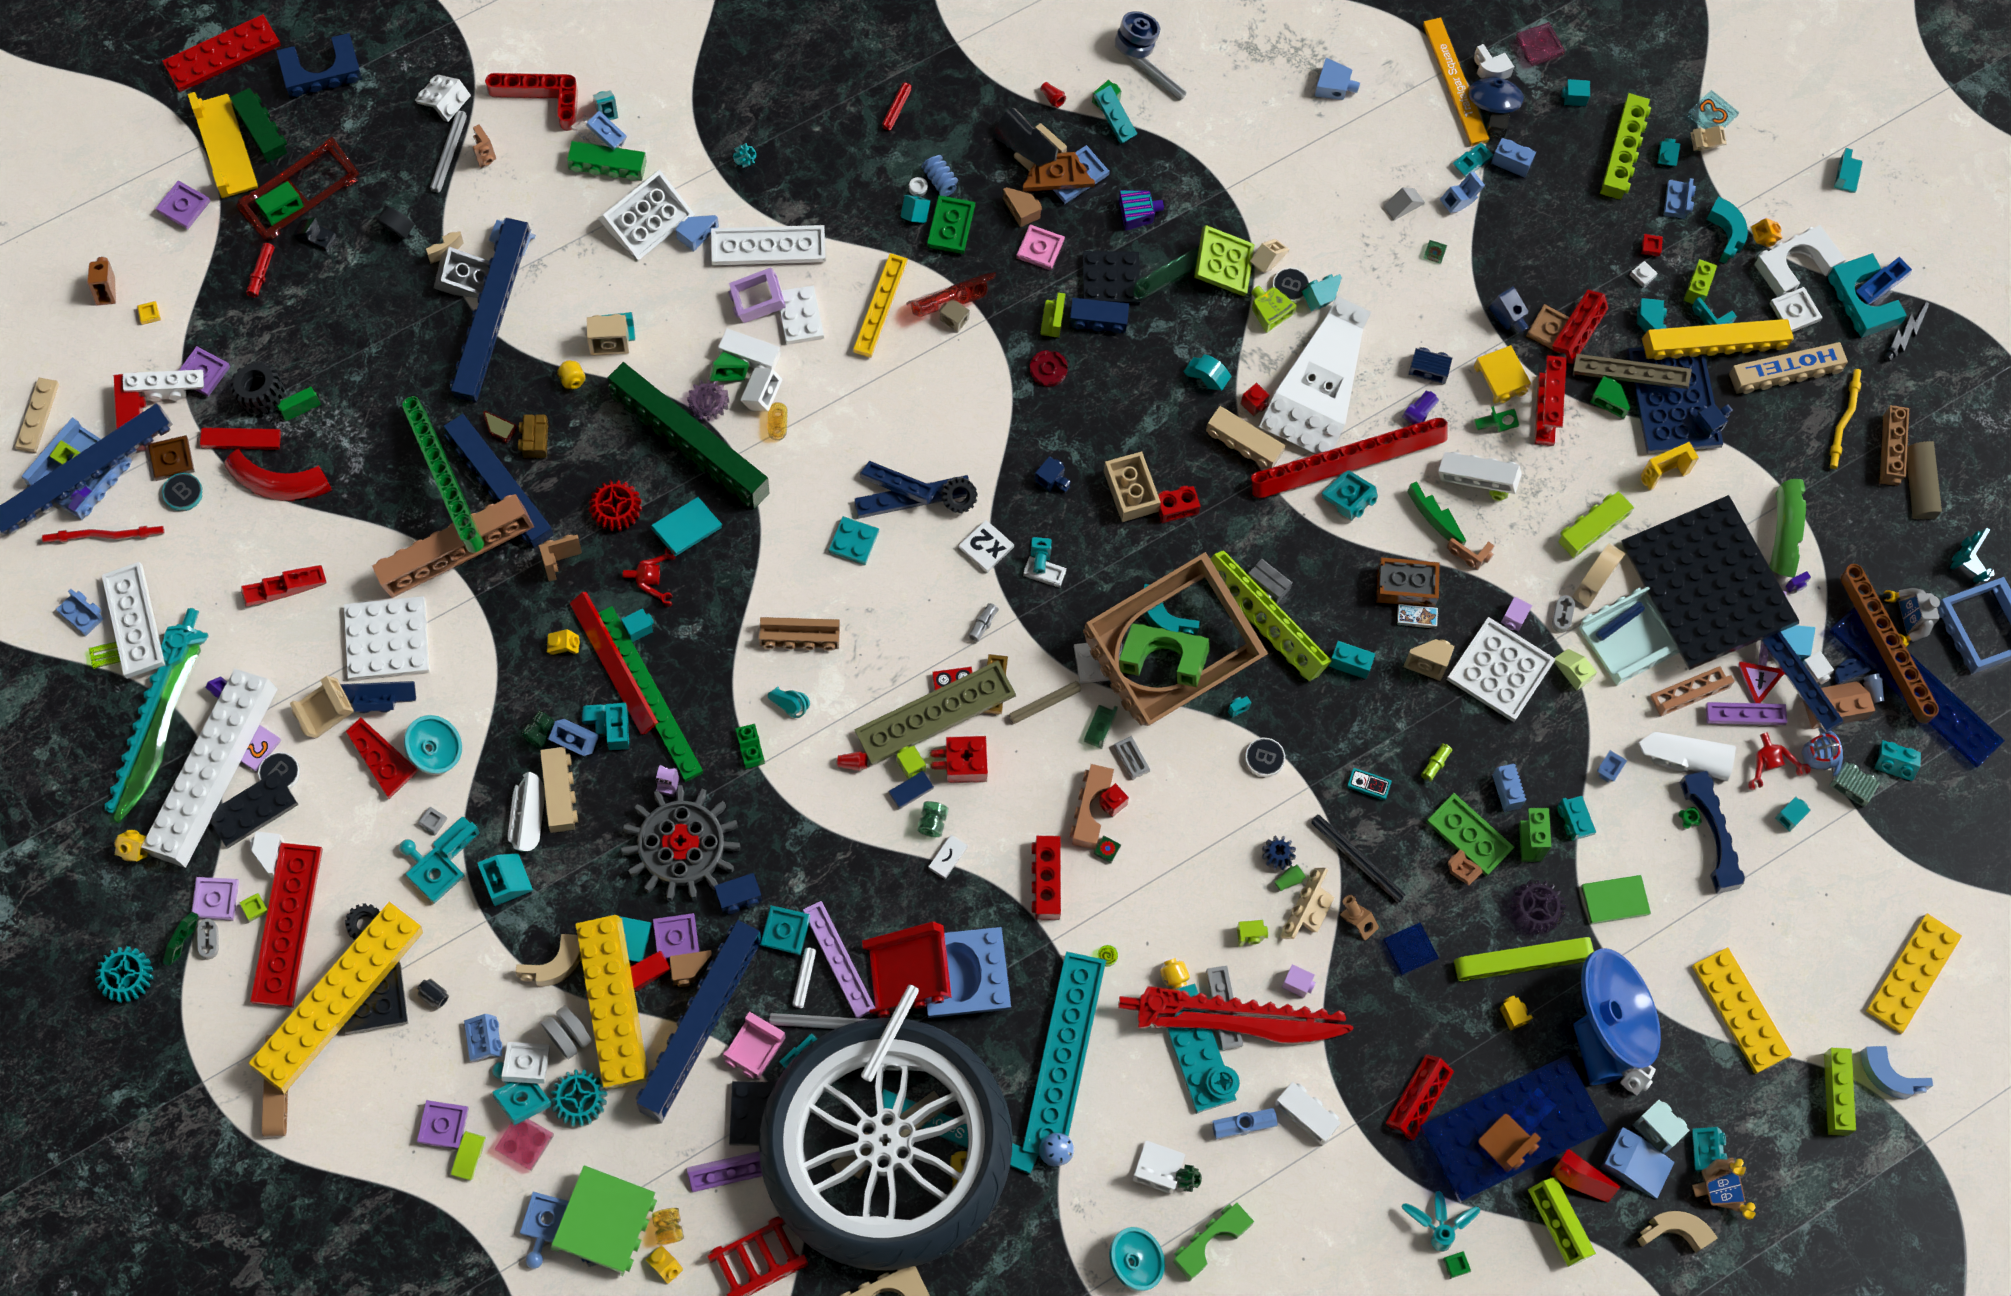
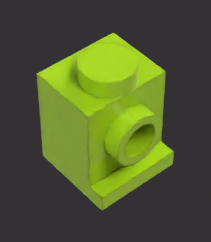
(63, 451)
(1251, 932)

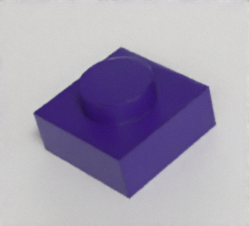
(78, 497)
(1799, 582)
(216, 686)

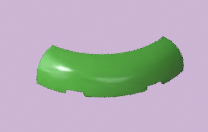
(1789, 527)

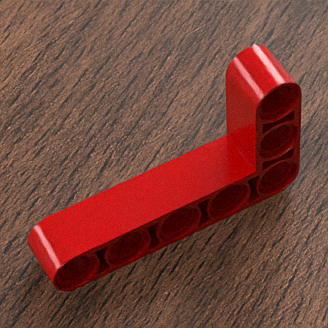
(539, 90)

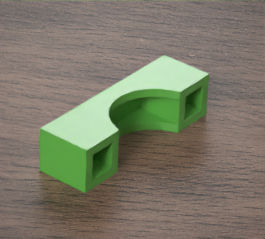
(1231, 1223)

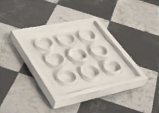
(386, 638)
(1501, 669)

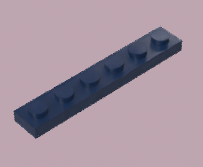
(892, 501)
(1803, 681)

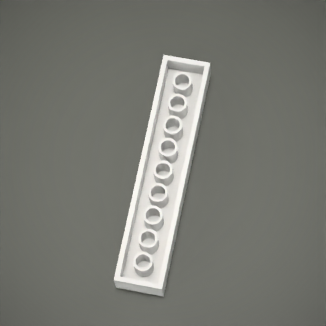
(209, 768)

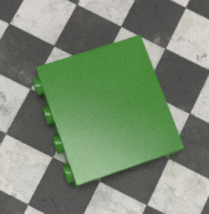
(604, 1220)

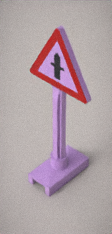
(1760, 677)

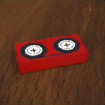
(945, 677)

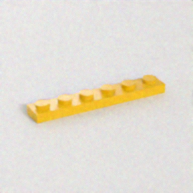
(880, 305)

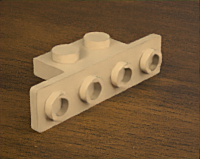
(1311, 906)

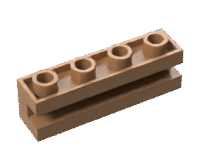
(1894, 445)
(799, 633)

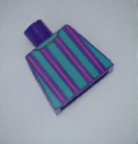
(1138, 208)

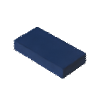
(911, 789)

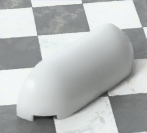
(526, 813)

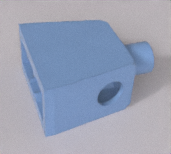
(1335, 81)

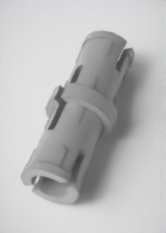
(983, 622)

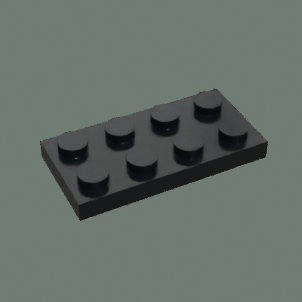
(253, 809)

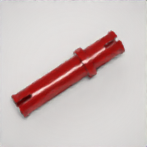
(257, 278)

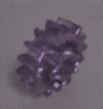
(699, 397)

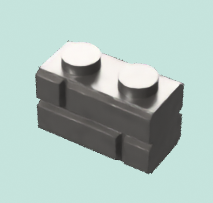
(1270, 580)

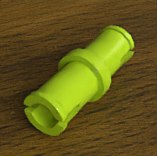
(1436, 762)

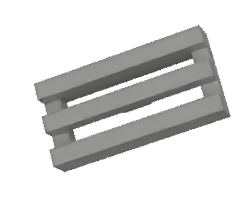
(1139, 772)

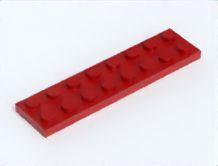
(286, 925)

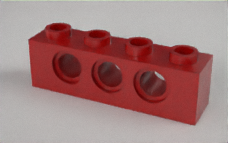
(1052, 847)

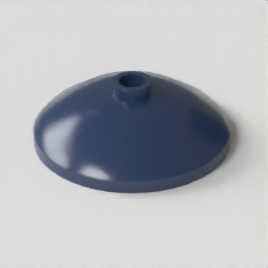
(1496, 95)

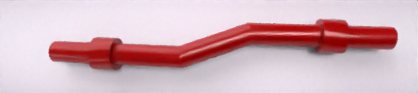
(64, 536)

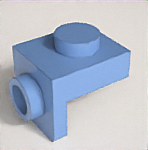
(1611, 766)

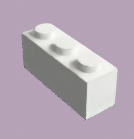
(752, 350)
(1308, 1112)

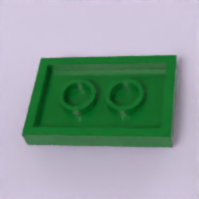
(951, 224)

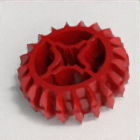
(598, 508)

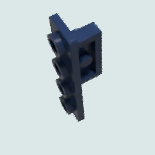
(379, 695)

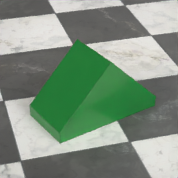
(728, 368)

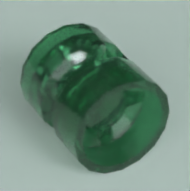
(540, 722)
(932, 821)

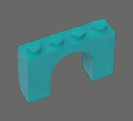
(1866, 318)

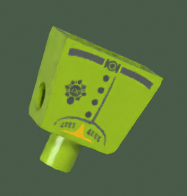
(1271, 307)

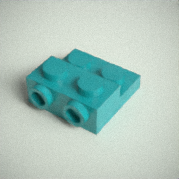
(1351, 495)

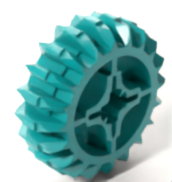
(123, 990)
(569, 1098)

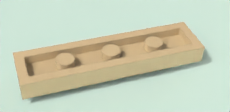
(37, 415)

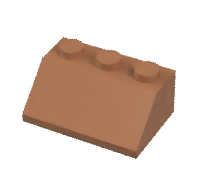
(1849, 700)

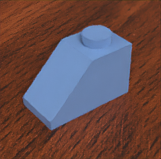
(696, 230)

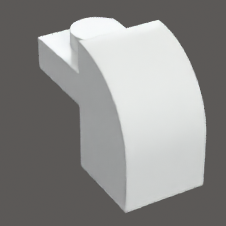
(1492, 67)

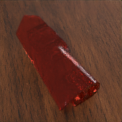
(929, 303)

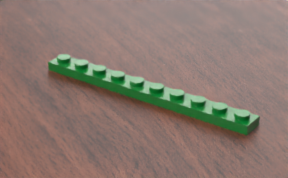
(667, 726)

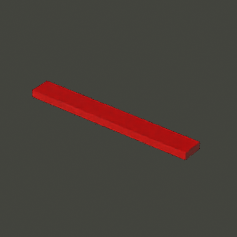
(613, 663)

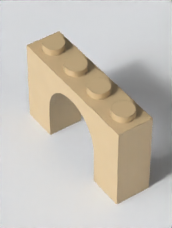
(904, 1282)

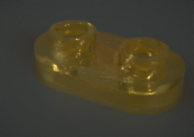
(777, 422)

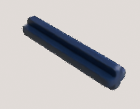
(1620, 621)

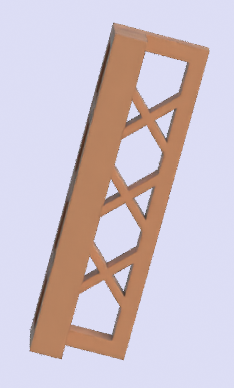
(1693, 695)

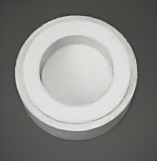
(918, 186)

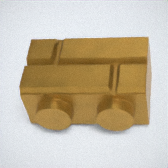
(534, 436)

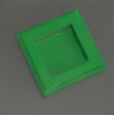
(1457, 1264)

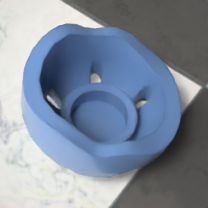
(1058, 1149)

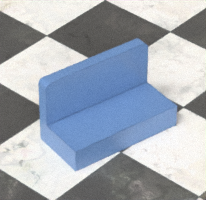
(606, 130)

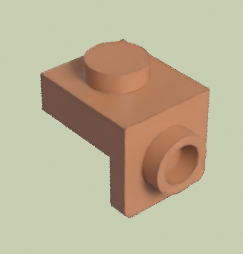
(1463, 868)

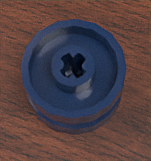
(1137, 34)

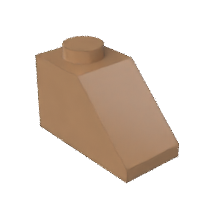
(1022, 206)
(688, 967)

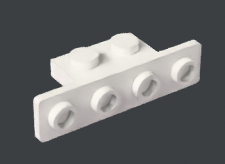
(163, 384)

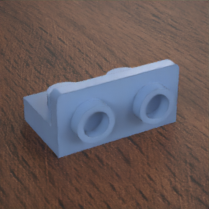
(1678, 198)
(80, 613)
(483, 1037)

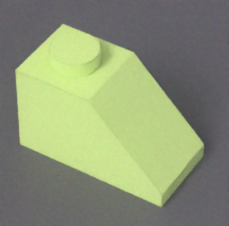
(1575, 668)

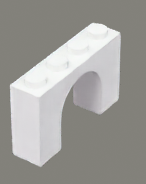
(1813, 243)

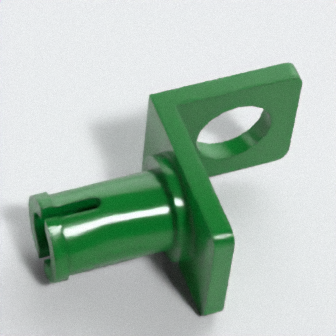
(1497, 420)

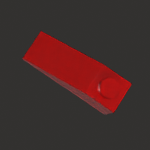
(1583, 1177)

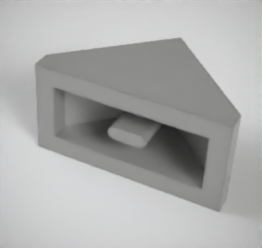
(1403, 202)

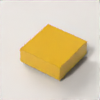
(148, 312)

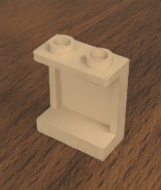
(322, 708)

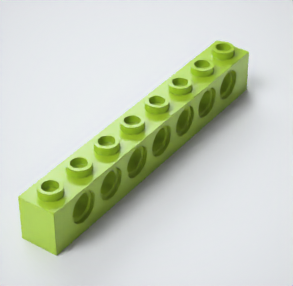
(1276, 618)

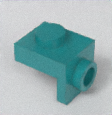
(1668, 152)

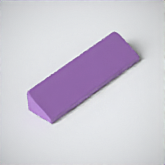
(724, 1171)

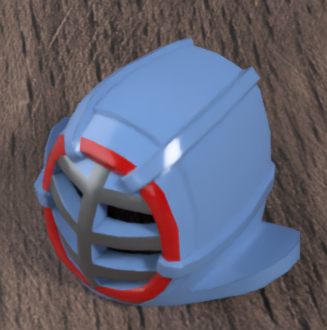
(1820, 752)

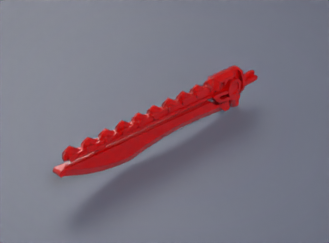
(1167, 1003)

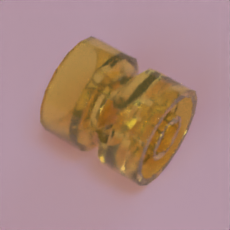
(667, 1224)

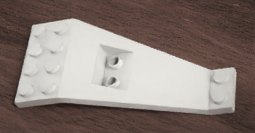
(1306, 409)

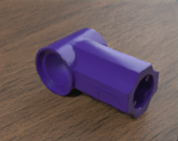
(1419, 411)

